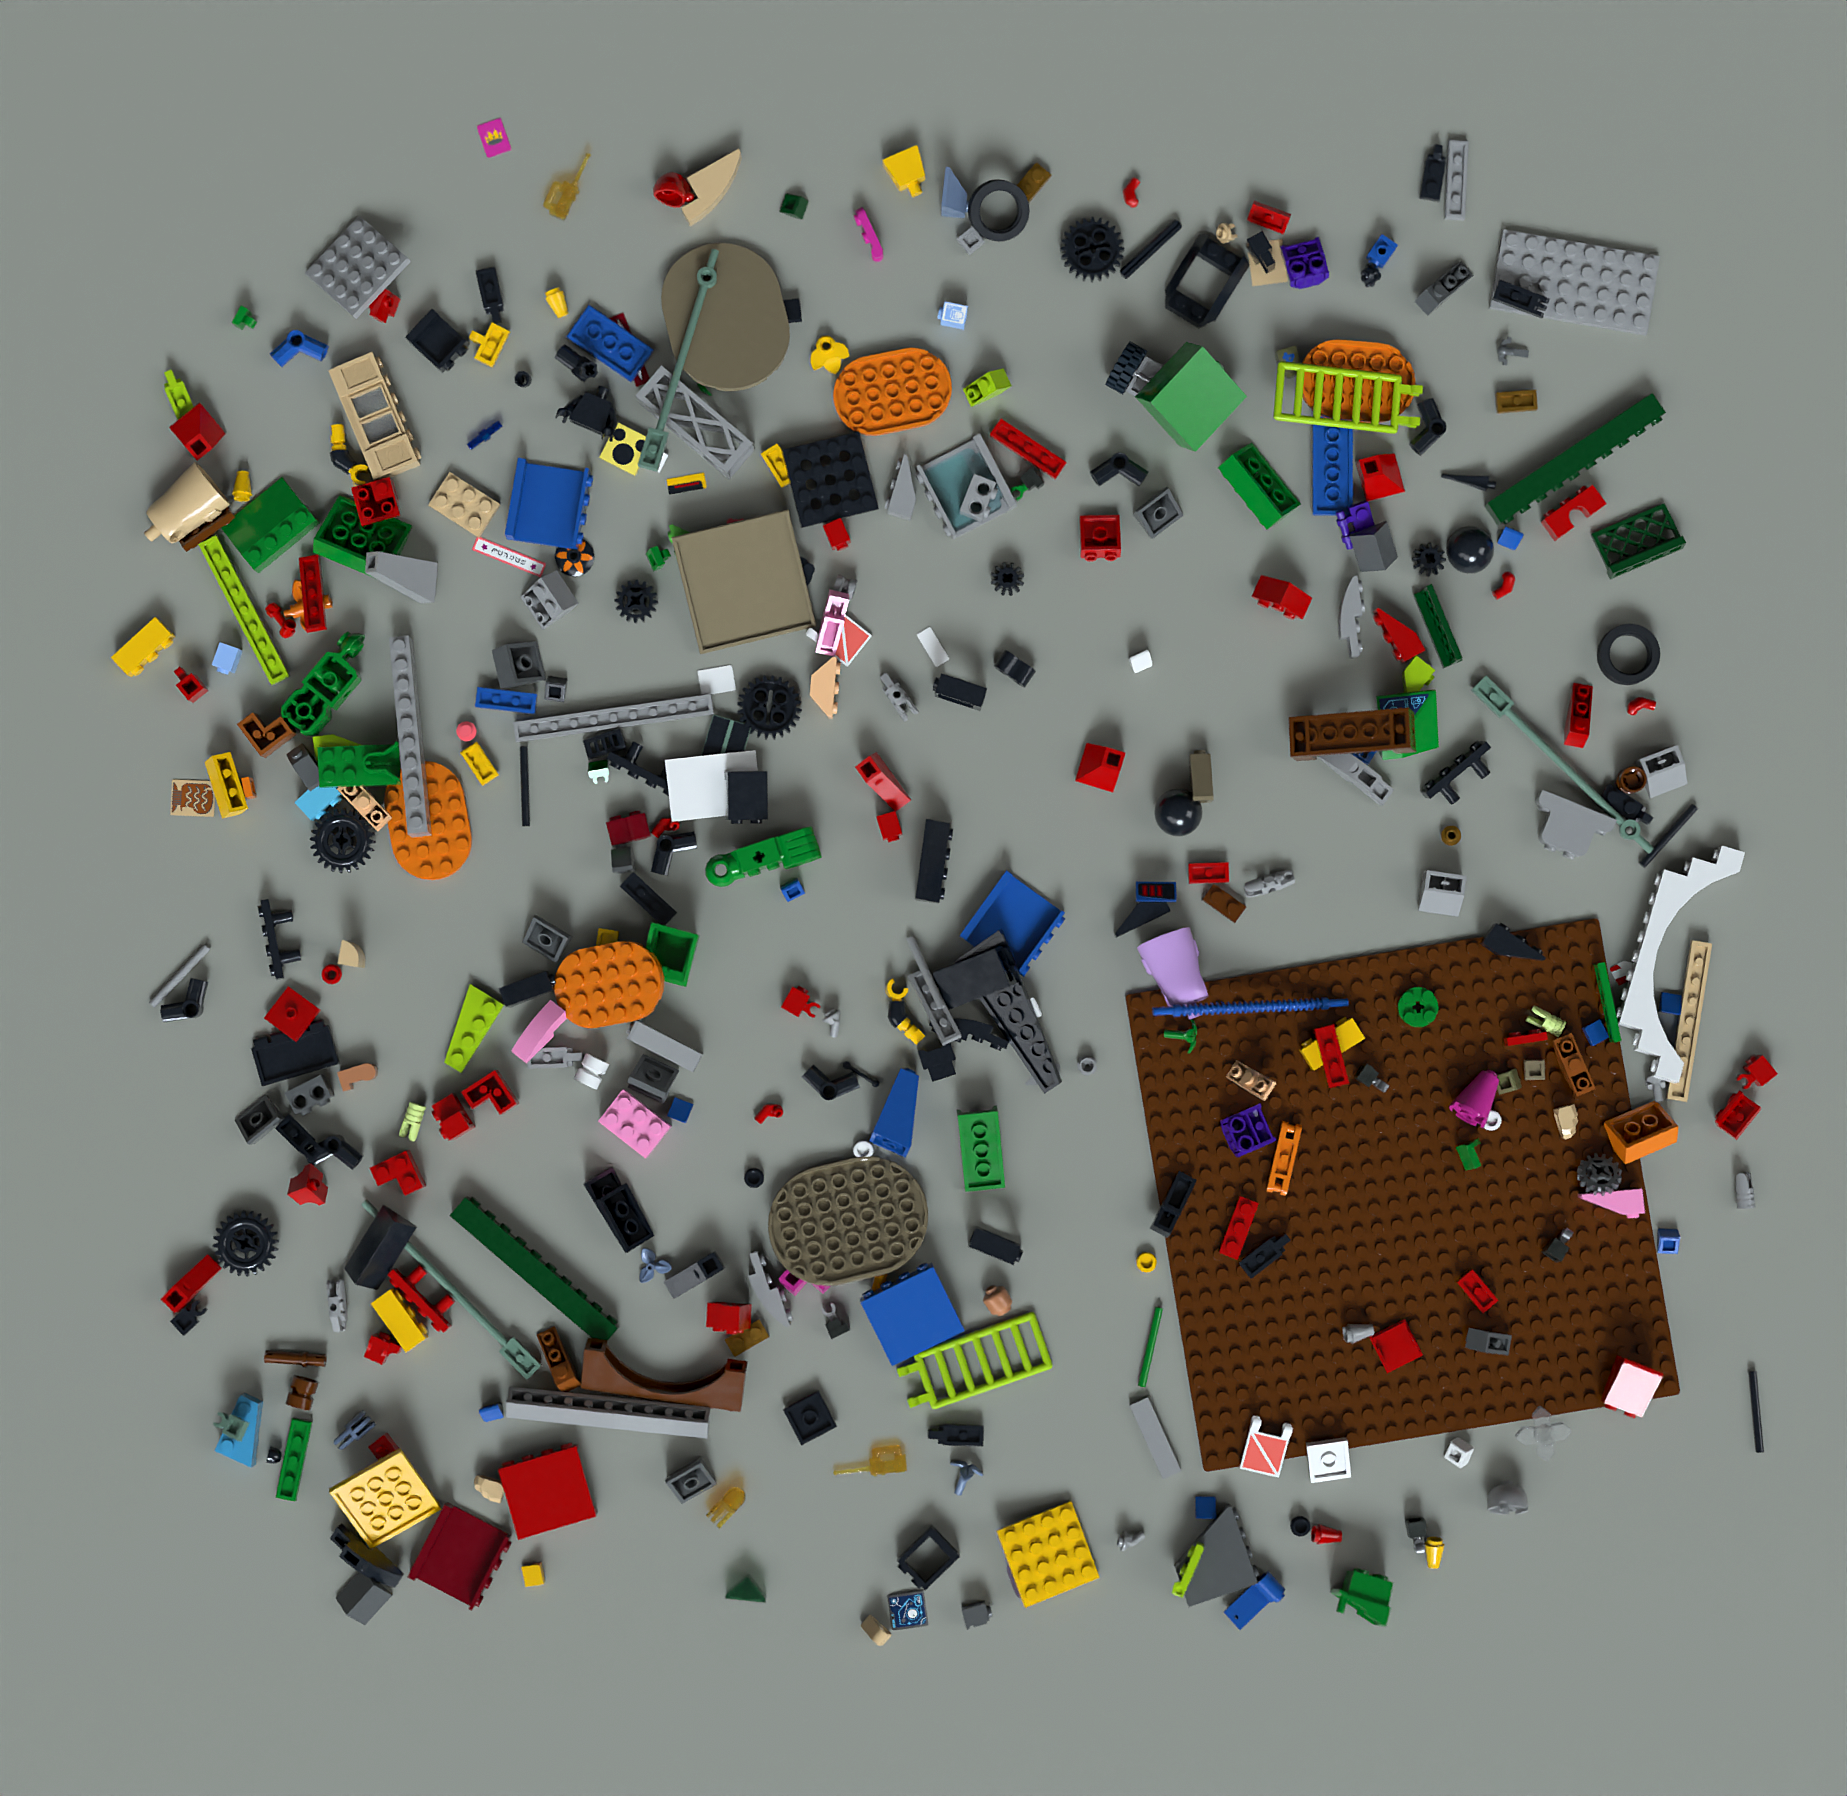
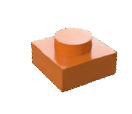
(248, 787)

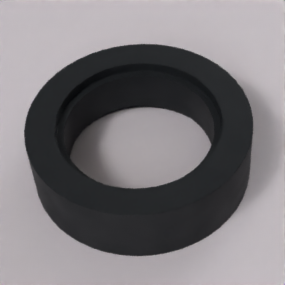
(1022, 210)
(1651, 645)

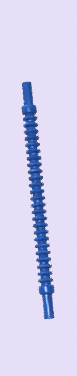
(1324, 1003)

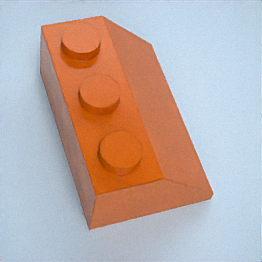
(1641, 1131)

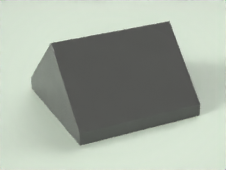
(1158, 513)
(1374, 547)
(546, 938)
(259, 1120)
(691, 1480)
(363, 1598)

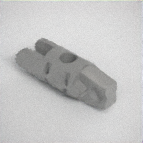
(893, 687)
(1269, 883)
(337, 1304)

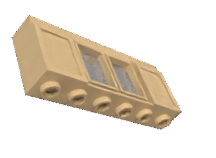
(375, 416)

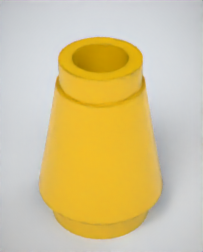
(557, 302)
(242, 487)
(1434, 1549)

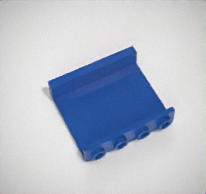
(548, 505)
(1021, 915)
(911, 1313)

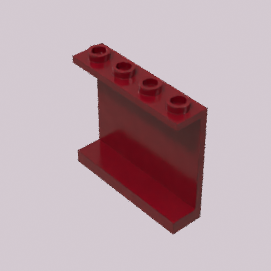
(460, 1555)

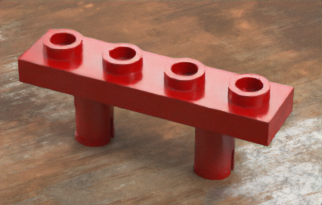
(411, 1294)

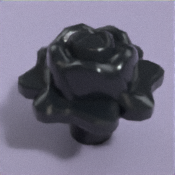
(1370, 275)

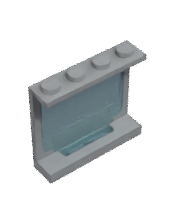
(949, 480)

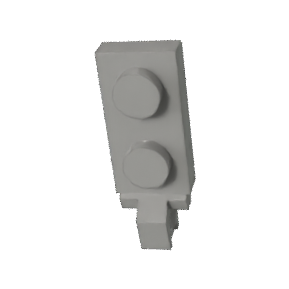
(554, 1058)

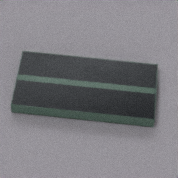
(725, 736)

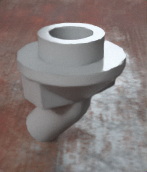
(832, 1017)
(1655, 1084)
(1125, 1540)

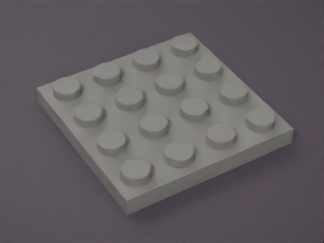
(357, 267)

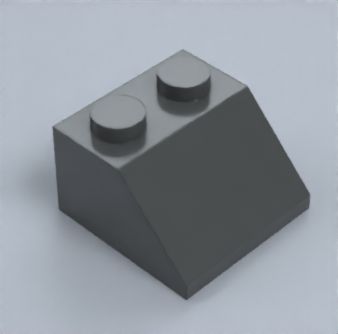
(518, 664)

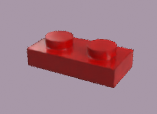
(1269, 217)
(1208, 873)
(1533, 1036)
(1477, 1291)

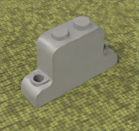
(1569, 825)

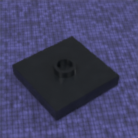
(809, 1417)

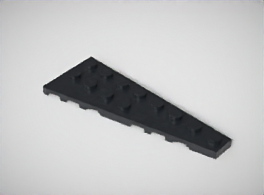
(1017, 1018)

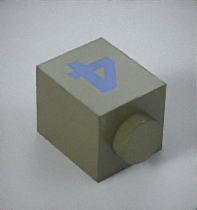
(1290, 355)

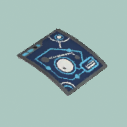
(907, 1610)

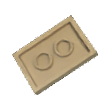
(464, 505)

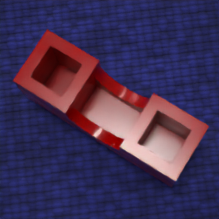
(1587, 501)

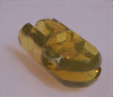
(730, 1502)

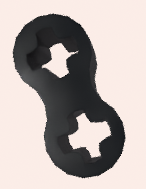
(1014, 668)

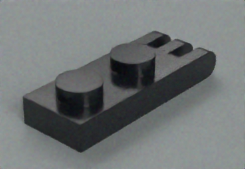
(1520, 298)

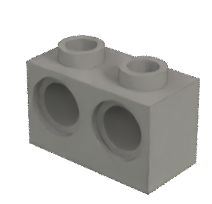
(973, 496)

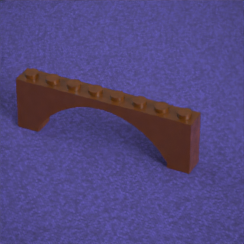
(607, 1373)

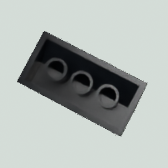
(933, 861)

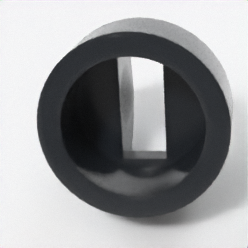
(519, 379)
(274, 1455)

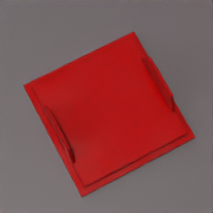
(1396, 1346)

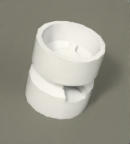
(591, 1071)

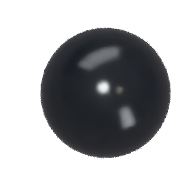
(1470, 549)
(1177, 812)

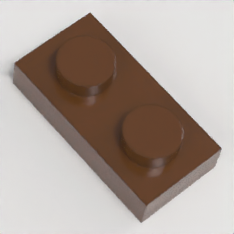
(1224, 903)

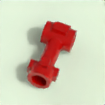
(287, 626)

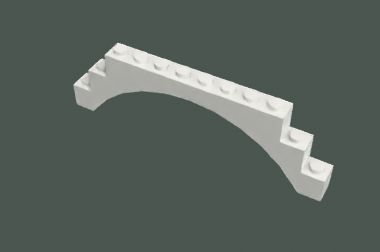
(1638, 1003)

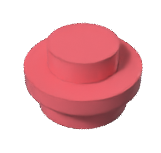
(466, 731)

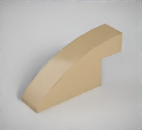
(711, 186)

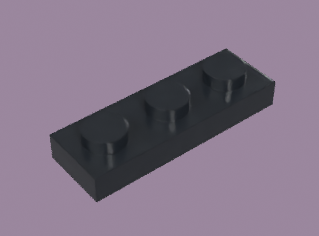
(648, 899)

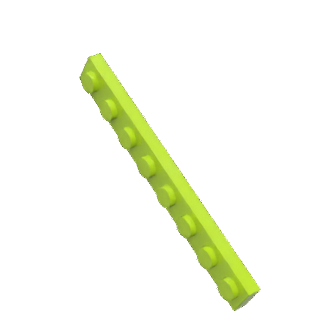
(244, 610)

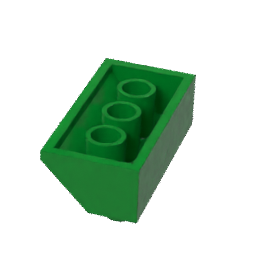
(1259, 485)

